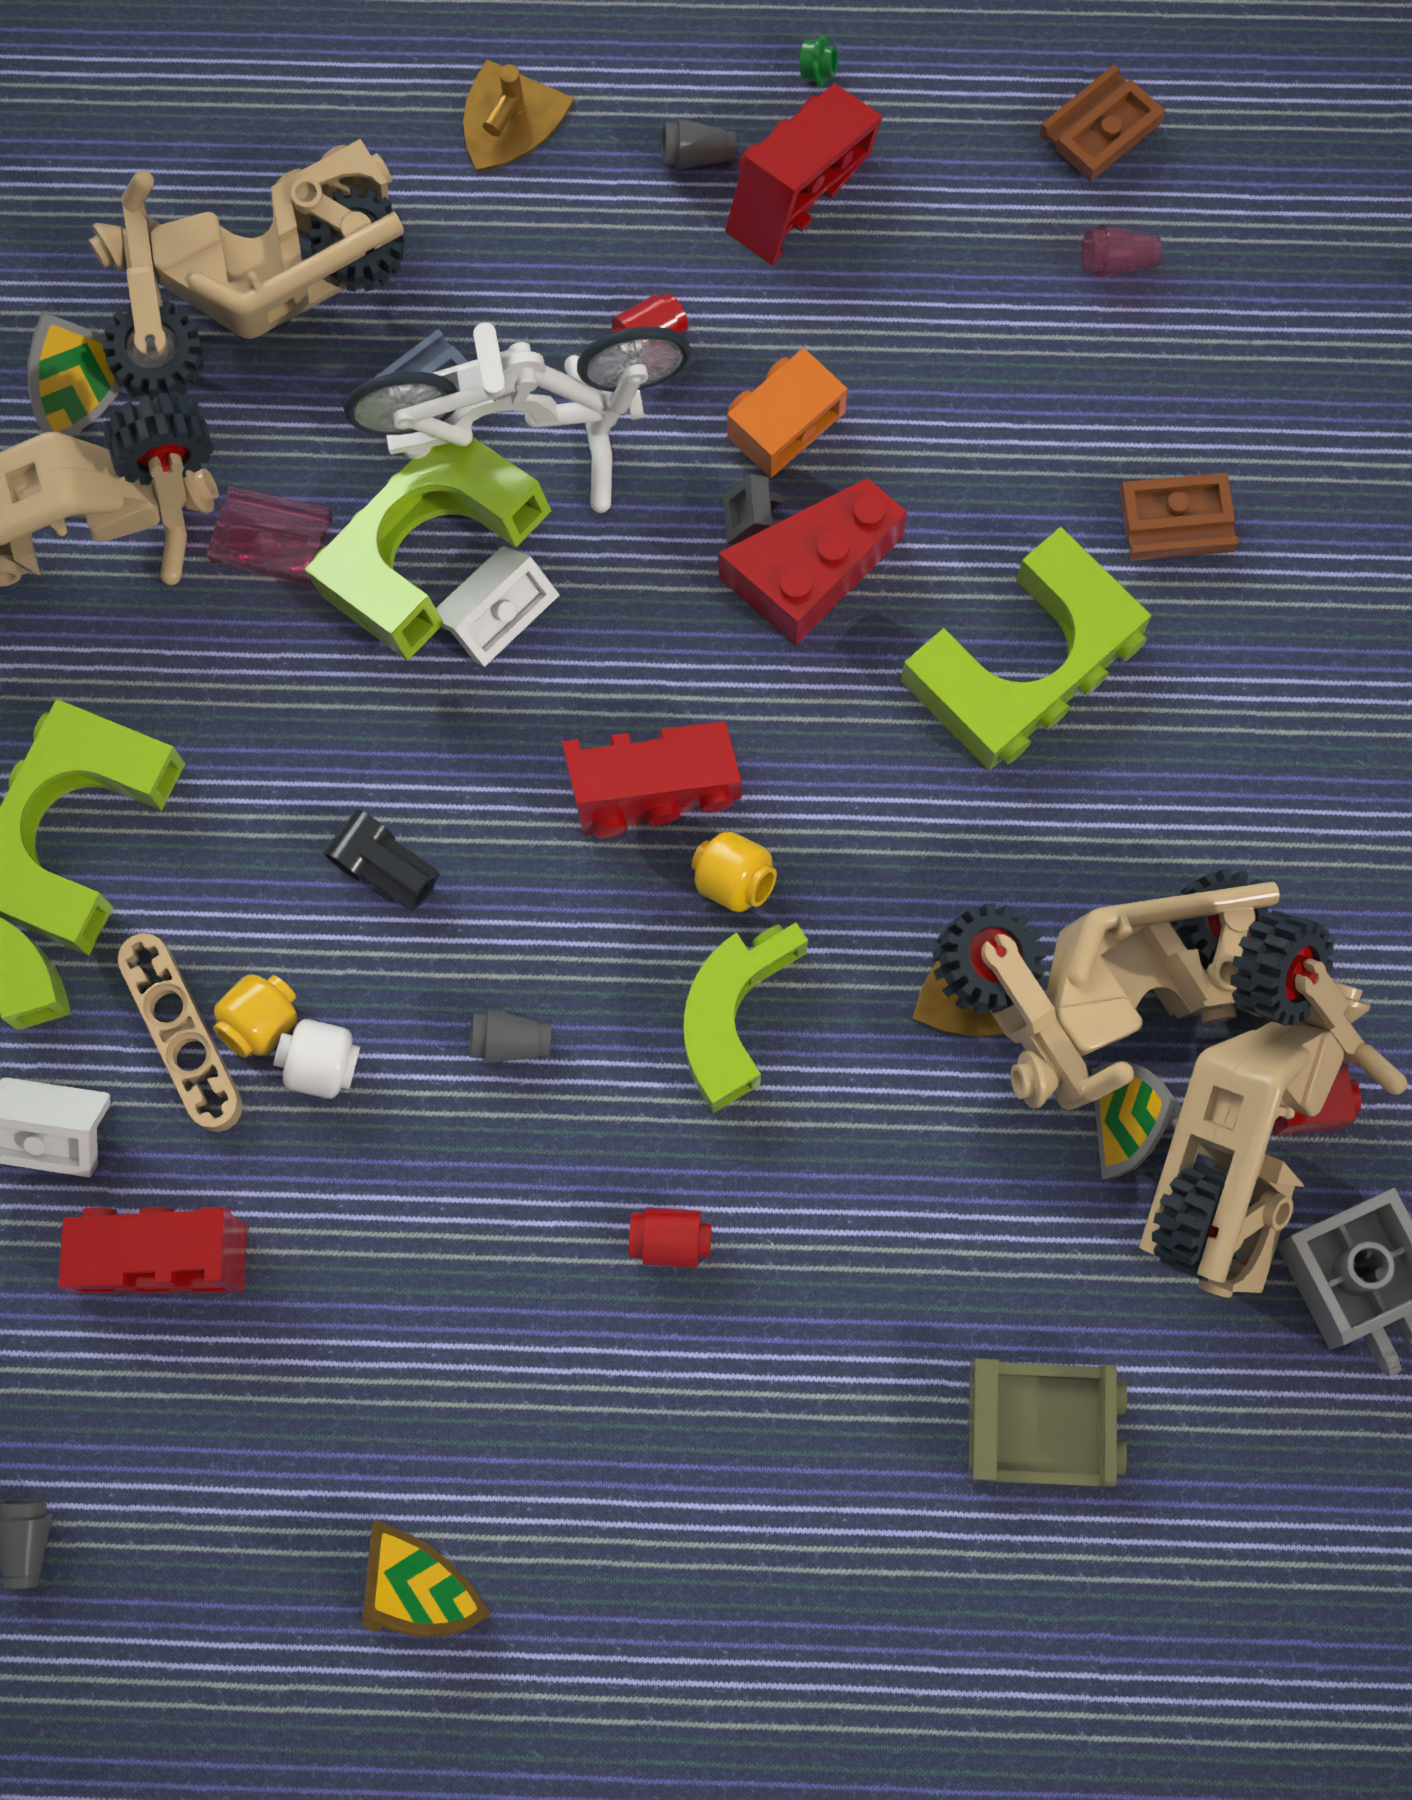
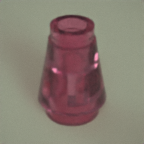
(1118, 251)

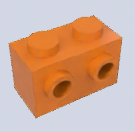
(786, 411)

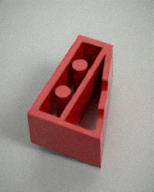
(796, 166)
(814, 557)
(652, 778)
(153, 1251)

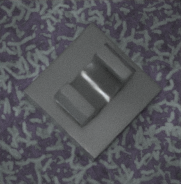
(749, 508)

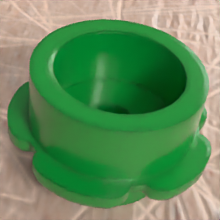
(818, 60)

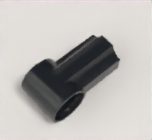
(370, 853)

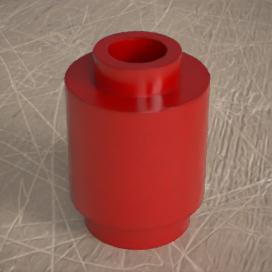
(654, 312)
(669, 1237)

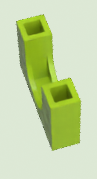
(450, 480)
(997, 714)
(70, 754)

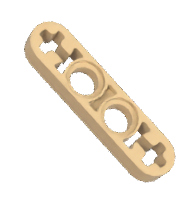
(185, 1029)

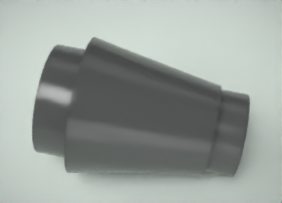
(695, 144)
(507, 1037)
(23, 1541)

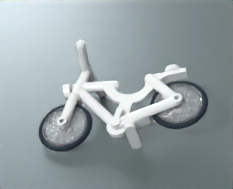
(603, 382)

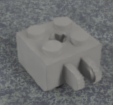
(1340, 1300)

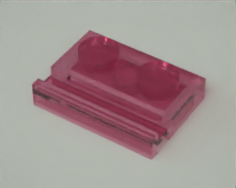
(268, 534)

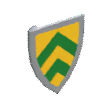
(68, 376)
(1133, 1120)

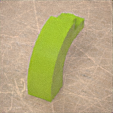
(28, 982)
(712, 1045)

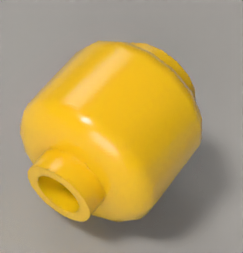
(734, 871)
(255, 1015)

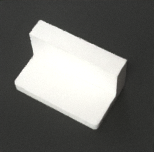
(496, 603)
(50, 1126)

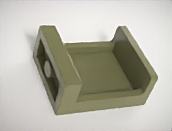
(1045, 1424)

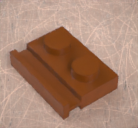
(1102, 123)
(1178, 516)

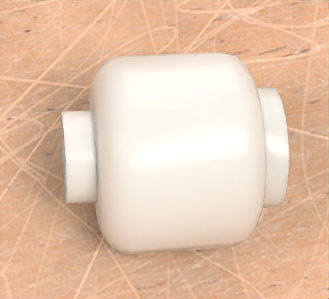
(317, 1058)

